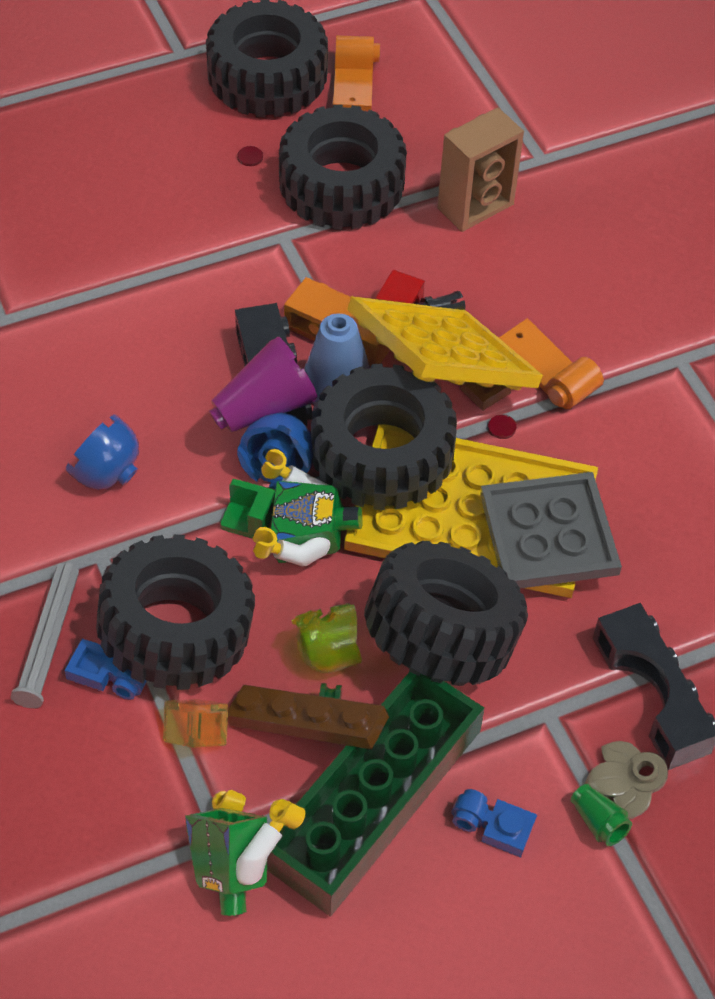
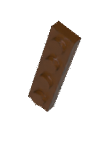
(307, 716)

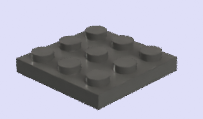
(550, 530)

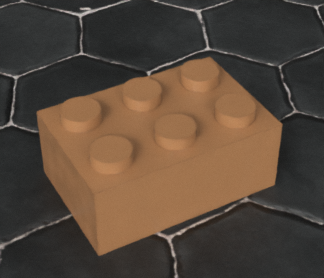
(479, 168)

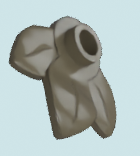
(621, 777)

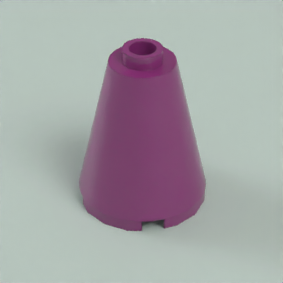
(263, 387)

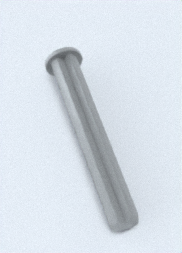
(46, 637)

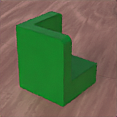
(248, 508)

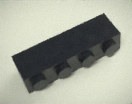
(258, 326)

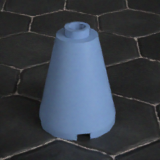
(335, 351)

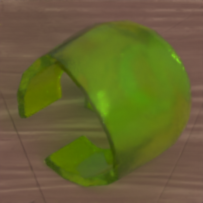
(328, 641)

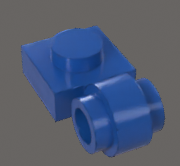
(94, 669)
(505, 826)

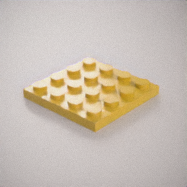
(444, 344)

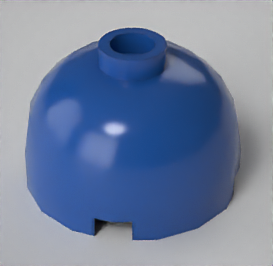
(275, 432)
(106, 456)

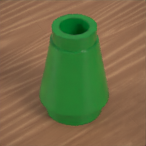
(603, 817)

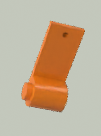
(354, 70)
(562, 379)

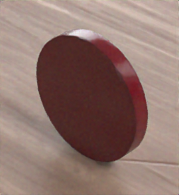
(250, 156)
(502, 426)

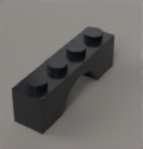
(633, 644)

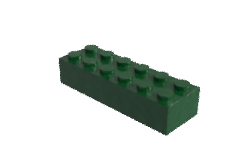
(374, 791)

